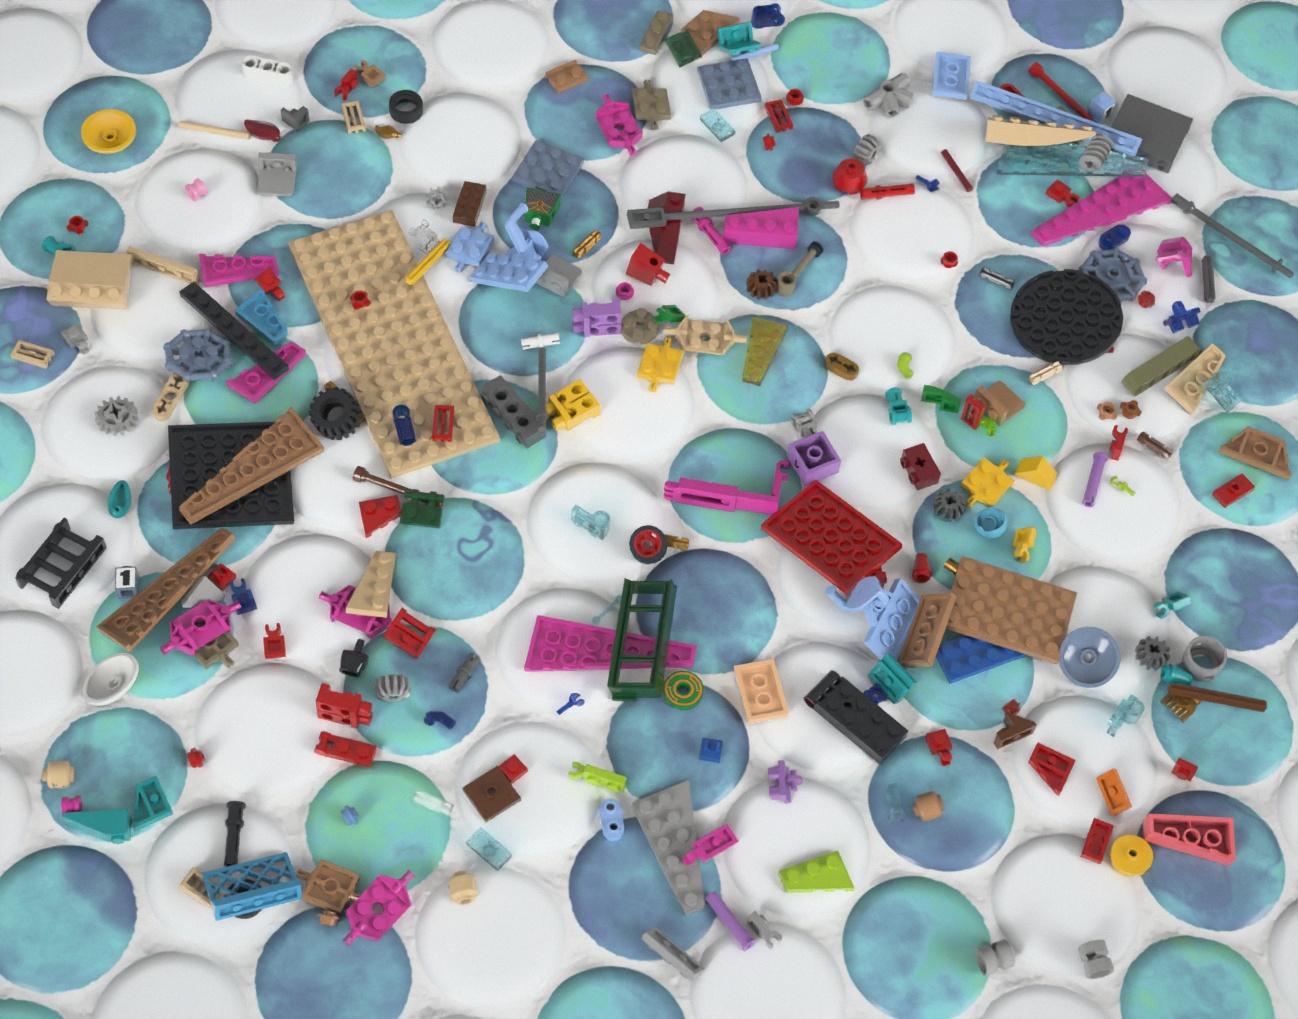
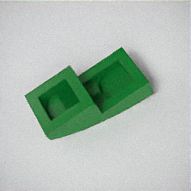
(947, 401)

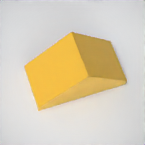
(1036, 471)

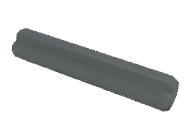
(1208, 279)

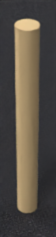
(215, 130)

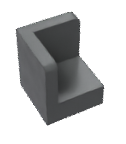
(295, 118)

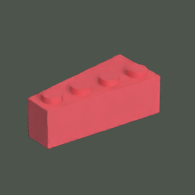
(1195, 835)

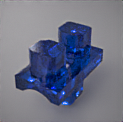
(1181, 314)

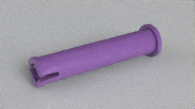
(1094, 479)
(730, 921)

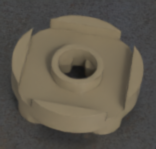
(635, 318)

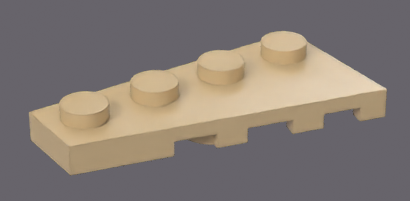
(1188, 386)
(374, 588)

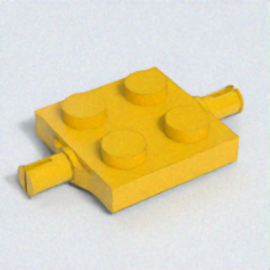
(660, 364)
(987, 483)

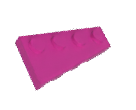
(226, 270)
(256, 383)

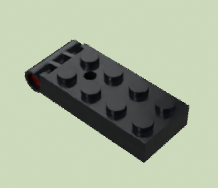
(862, 723)

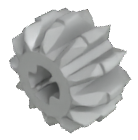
(867, 149)
(392, 688)

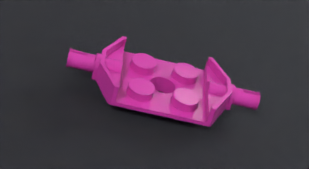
(614, 115)
(367, 624)
(188, 637)
(387, 892)

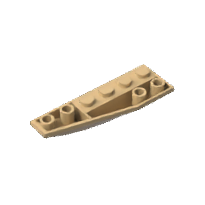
(1032, 133)

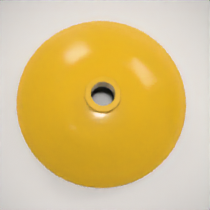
(108, 131)

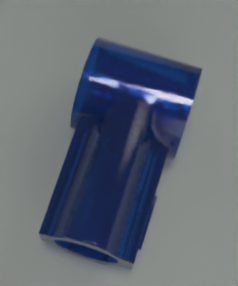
(403, 425)

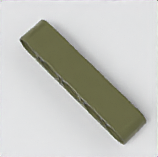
(1161, 366)

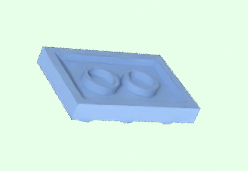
(951, 75)

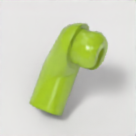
(902, 365)

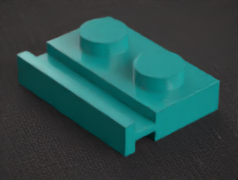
(892, 677)

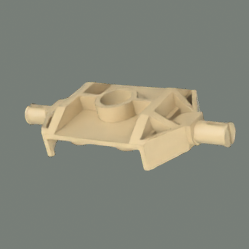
(720, 335)

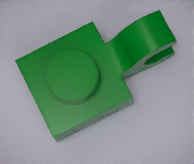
(670, 313)

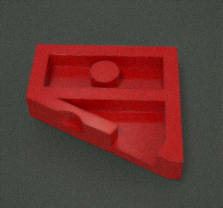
(379, 512)
(1051, 766)

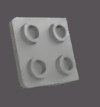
(277, 174)
(559, 276)

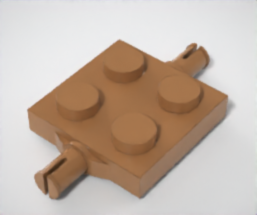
(329, 886)

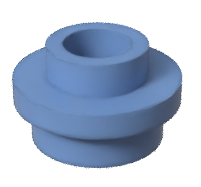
(350, 815)

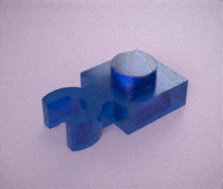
(243, 597)

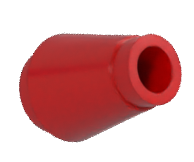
(921, 569)

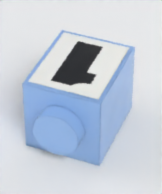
(1101, 107)

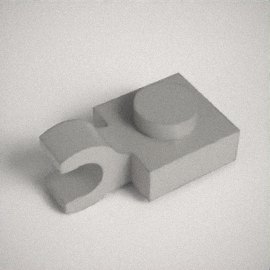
(76, 337)
(760, 926)

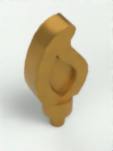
(387, 132)

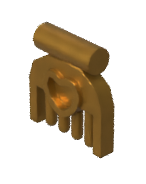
(1186, 704)

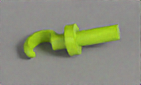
(1122, 486)

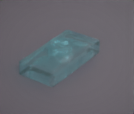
(717, 125)
(489, 848)

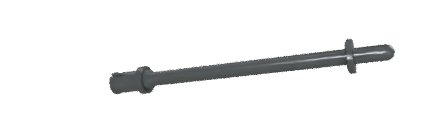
(1189, 208)

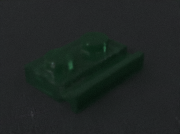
(683, 48)

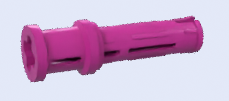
(706, 226)

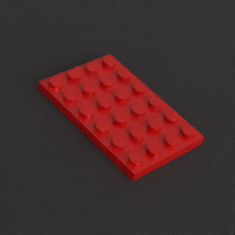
(831, 536)

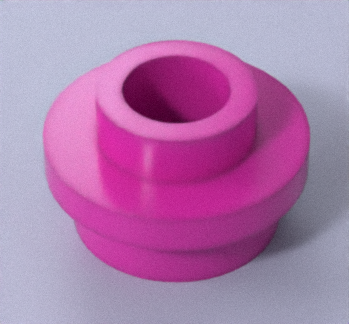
(624, 287)

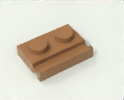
(566, 76)

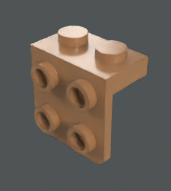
(999, 401)

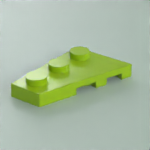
(817, 874)

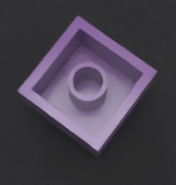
(813, 458)

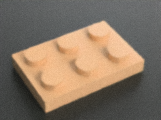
(760, 691)

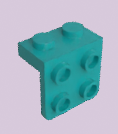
(737, 38)

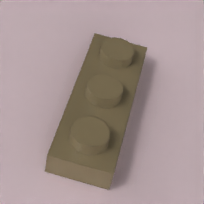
(656, 32)

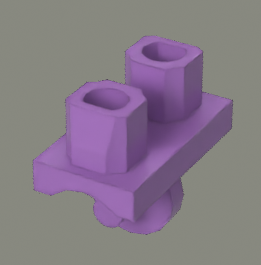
(786, 779)

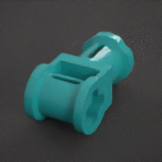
(52, 245)
(898, 408)

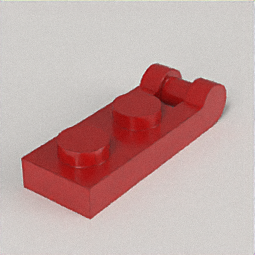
(345, 749)

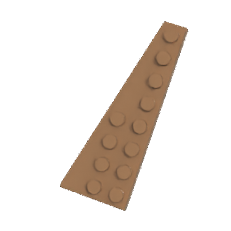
(269, 456)
(143, 611)

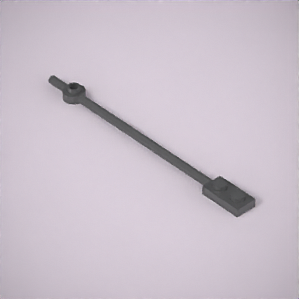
(657, 218)

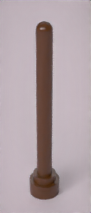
(361, 475)

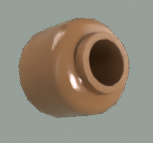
(928, 806)

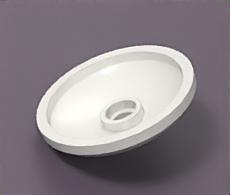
(110, 679)

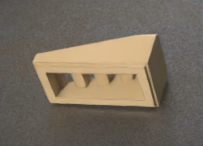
(184, 886)

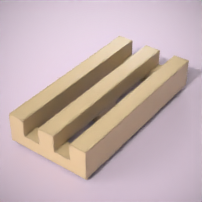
(355, 127)
(30, 356)

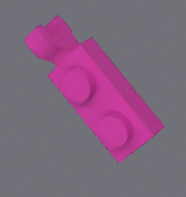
(711, 845)

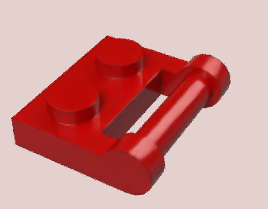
(405, 637)

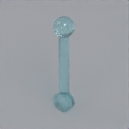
(596, 619)

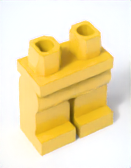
(572, 406)

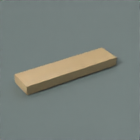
(163, 265)

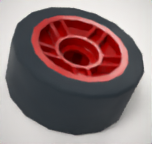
(638, 541)

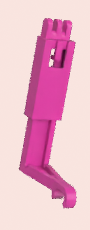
(726, 496)

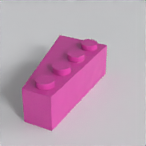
(763, 228)

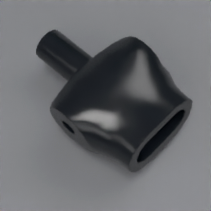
(354, 661)

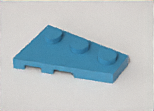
(261, 316)

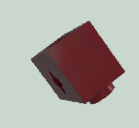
(920, 466)

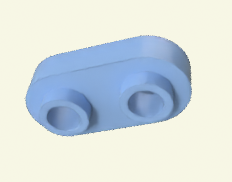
(611, 818)

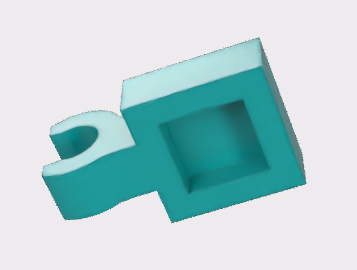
(1172, 602)

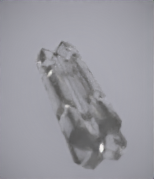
(433, 802)

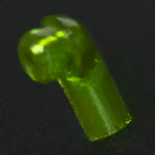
(989, 425)

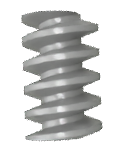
(1096, 153)

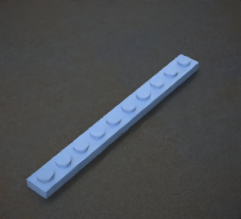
(1043, 113)

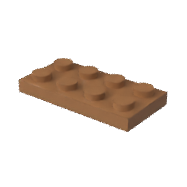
(926, 630)

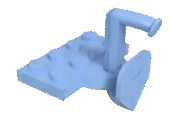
(518, 266)
(886, 611)

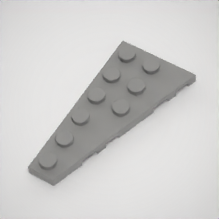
(670, 830)

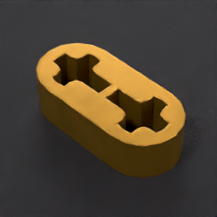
(842, 366)

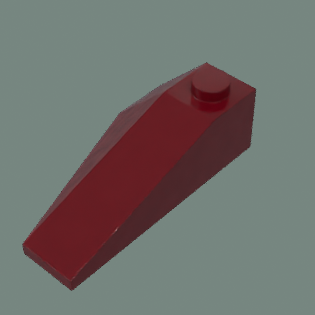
(666, 238)

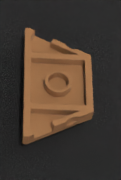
(704, 28)
(1260, 451)

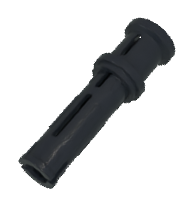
(234, 824)

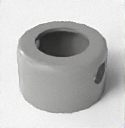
(1211, 648)

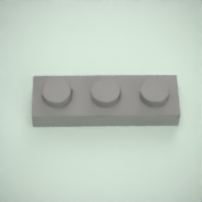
(672, 953)

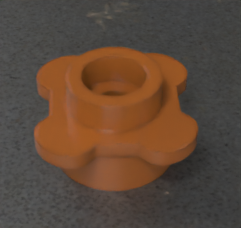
(1128, 413)

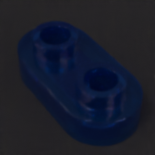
(1118, 235)

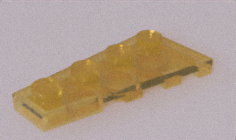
(762, 347)

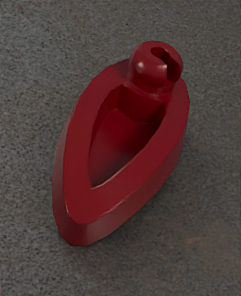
(262, 130)

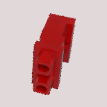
(343, 707)

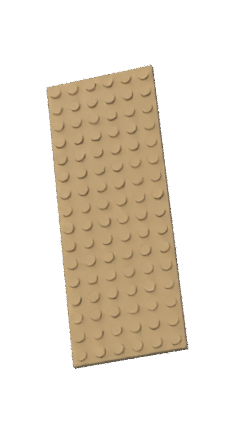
(396, 346)

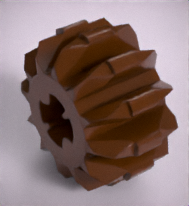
(762, 284)

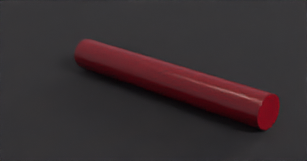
(968, 187)

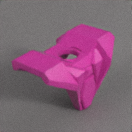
(1175, 250)

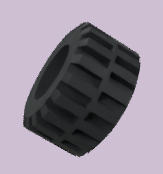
(325, 403)

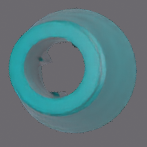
(1174, 674)

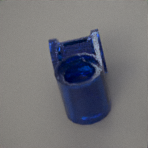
(765, 16)

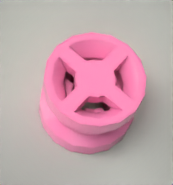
(196, 189)

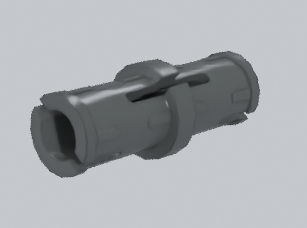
(464, 672)

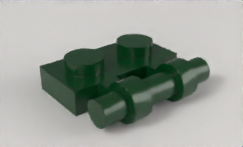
(421, 514)

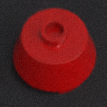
(849, 176)

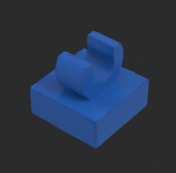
(711, 750)

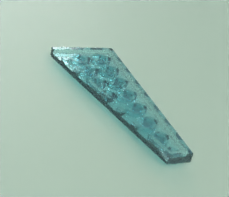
(1064, 161)

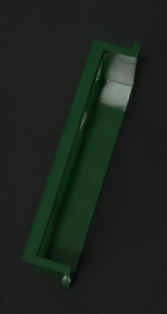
(631, 691)

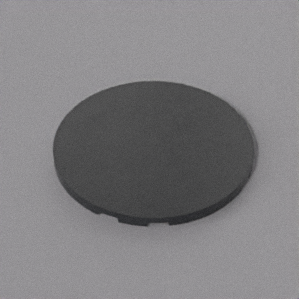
(1066, 317)

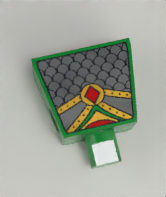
(541, 207)

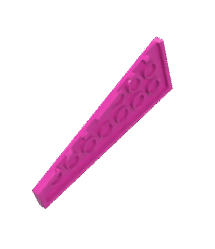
(1104, 207)
(579, 646)

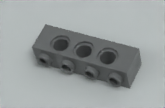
(523, 415)

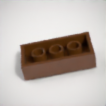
(469, 203)

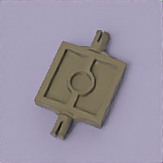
(651, 104)
(216, 649)

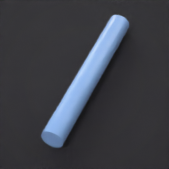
(760, 51)

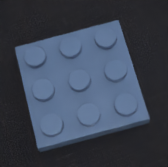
(729, 84)
(547, 168)

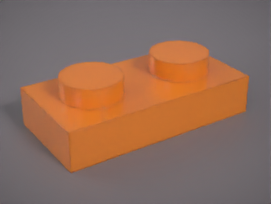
(1114, 792)

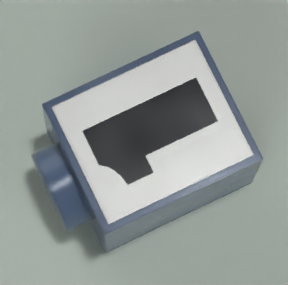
(126, 582)

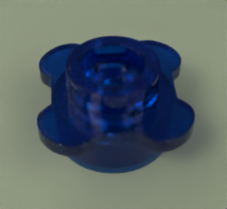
(876, 689)

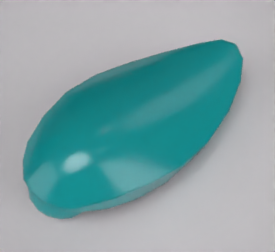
(119, 499)

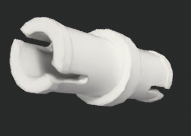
(540, 341)

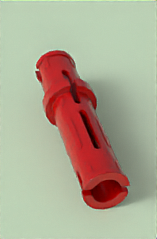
(887, 191)

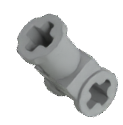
(804, 423)

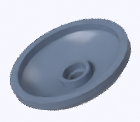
(1103, 662)

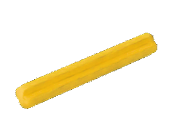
(427, 261)

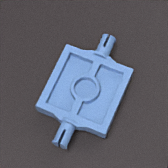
(470, 246)

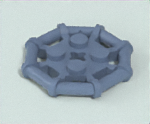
(1123, 271)
(194, 347)

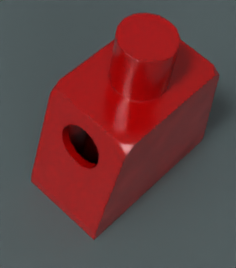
(646, 266)

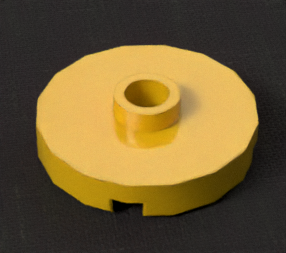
(1127, 864)

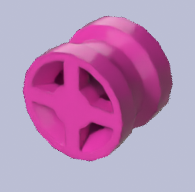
(71, 804)

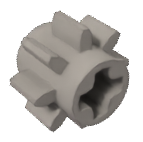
(438, 202)

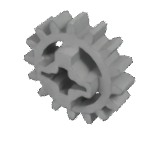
(126, 415)

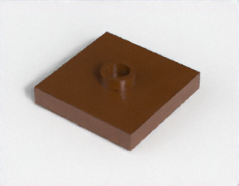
(491, 794)

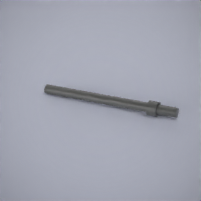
(542, 414)

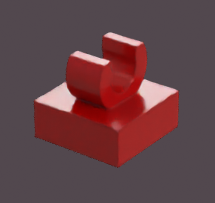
(221, 577)

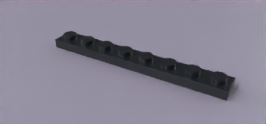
(234, 330)

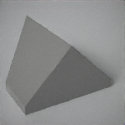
(201, 591)

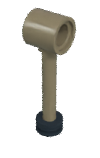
(787, 279)

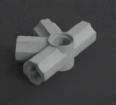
(890, 95)

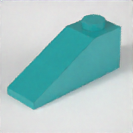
(103, 824)

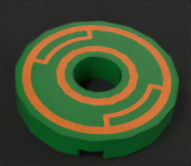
(683, 679)

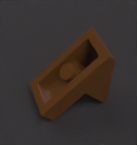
(1016, 729)

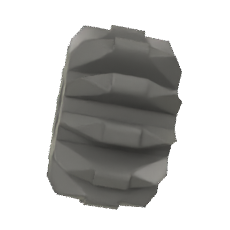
(949, 505)
(1152, 653)

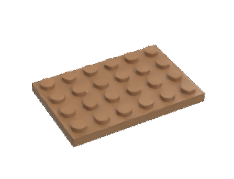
(1010, 609)

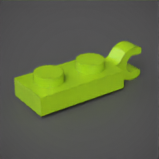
(598, 776)

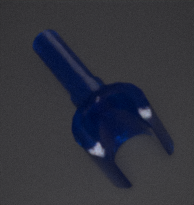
(931, 185)
(572, 701)

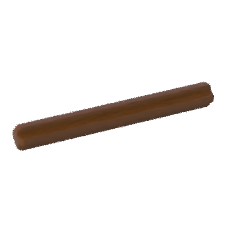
(1217, 697)

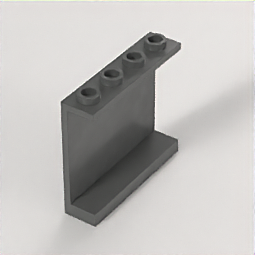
(1157, 126)

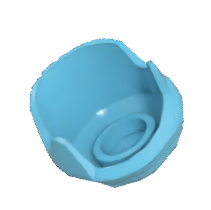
(991, 522)

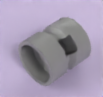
(994, 957)
(1096, 959)

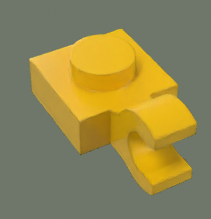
(1023, 540)

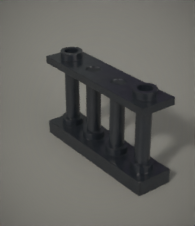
(69, 578)

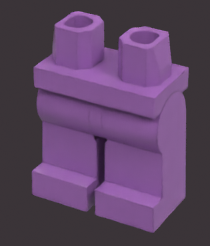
(598, 318)

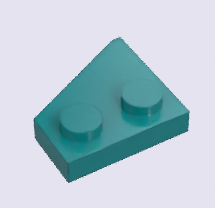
(150, 804)

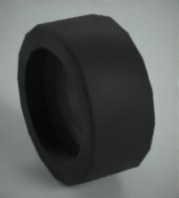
(402, 116)

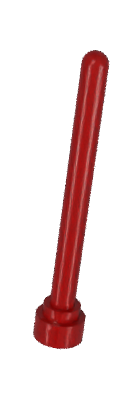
(1036, 70)

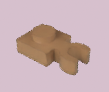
(370, 75)

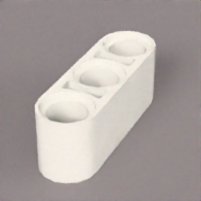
(267, 70)

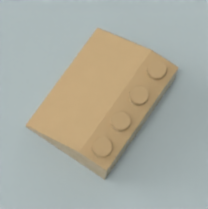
(90, 280)

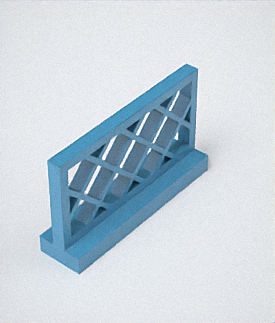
(256, 897)

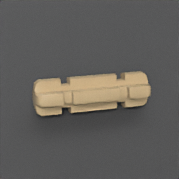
(1045, 373)

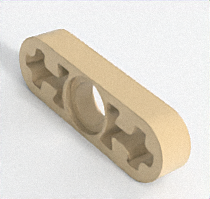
(170, 405)

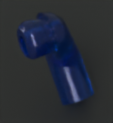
(439, 716)

